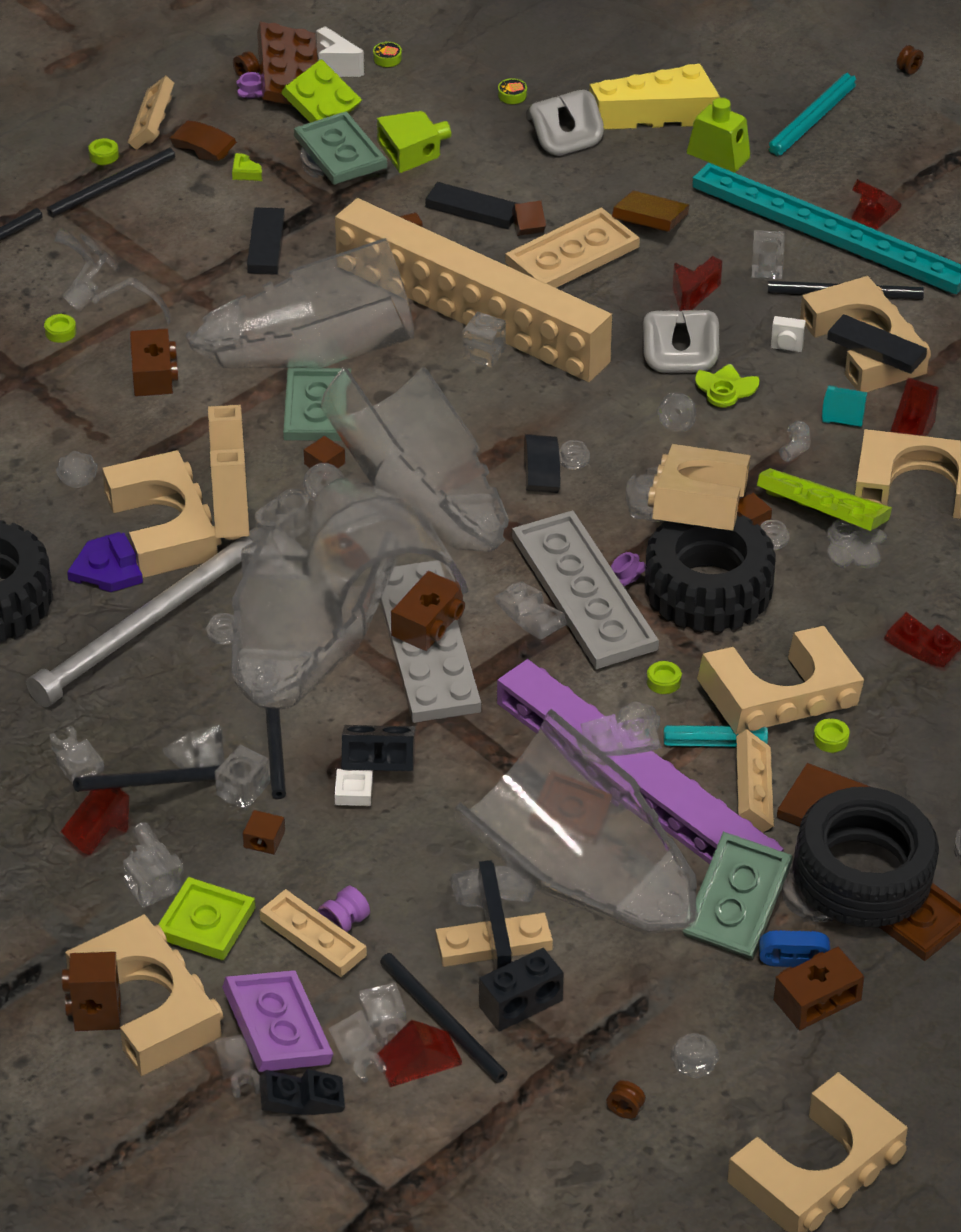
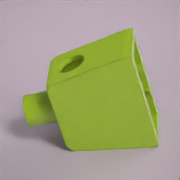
(720, 136)
(411, 138)

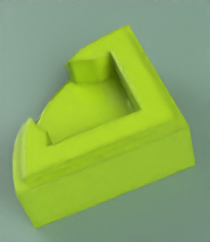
(246, 169)

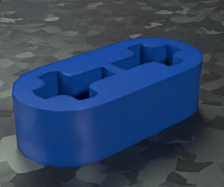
(791, 947)

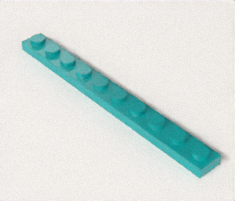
(829, 227)

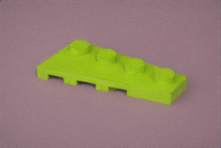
(836, 503)

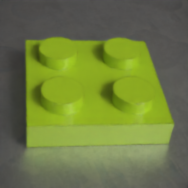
(320, 93)
(206, 918)

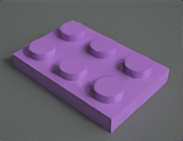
(277, 1020)

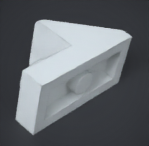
(339, 54)

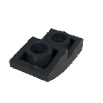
(542, 463)
(309, 1095)

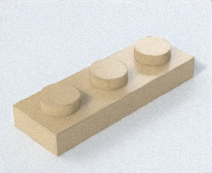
(151, 113)
(754, 781)
(313, 933)
(471, 941)

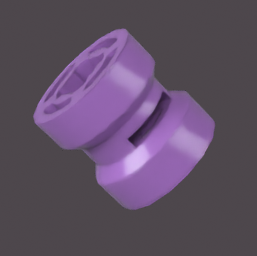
(346, 909)

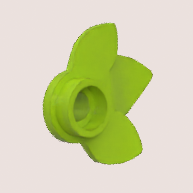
(726, 386)

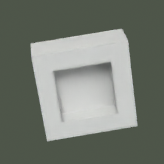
(788, 334)
(353, 787)

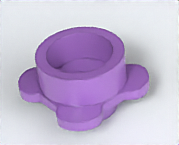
(249, 85)
(628, 567)

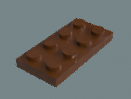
(283, 57)

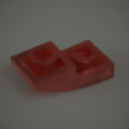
(917, 640)

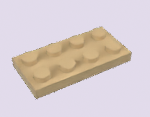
(573, 249)

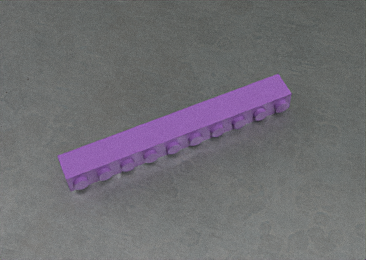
(680, 802)

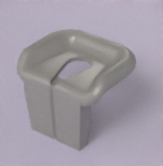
(586, 116)
(703, 334)

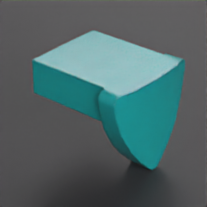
(844, 406)

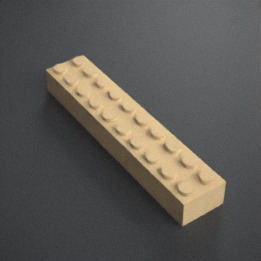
(462, 281)

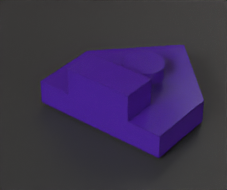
(107, 563)

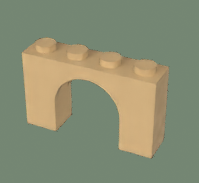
(866, 303)
(891, 454)
(228, 472)
(167, 482)
(699, 487)
(753, 703)
(187, 1016)
(803, 1197)

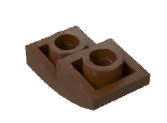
(205, 140)

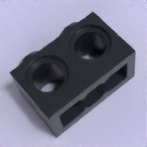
(378, 748)
(521, 989)

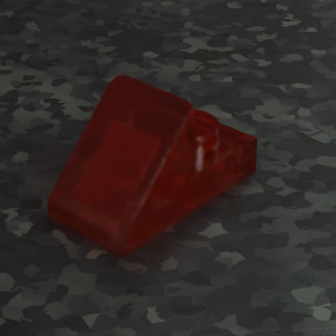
(874, 205)
(695, 286)
(96, 816)

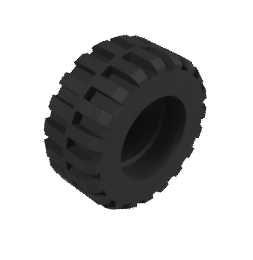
(27, 581)
(710, 599)

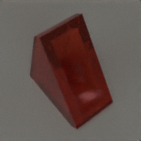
(916, 409)
(418, 1052)

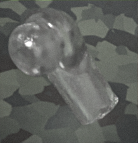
(800, 441)
(145, 837)

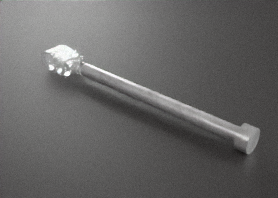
(287, 511)

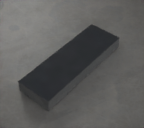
(471, 205)
(266, 240)
(877, 343)
(494, 914)

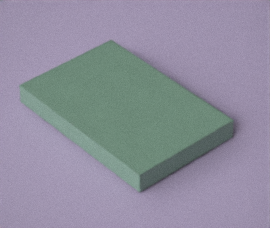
(340, 147)
(303, 404)
(739, 894)

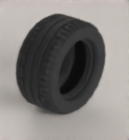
(855, 895)

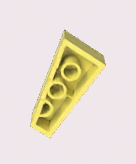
(654, 97)

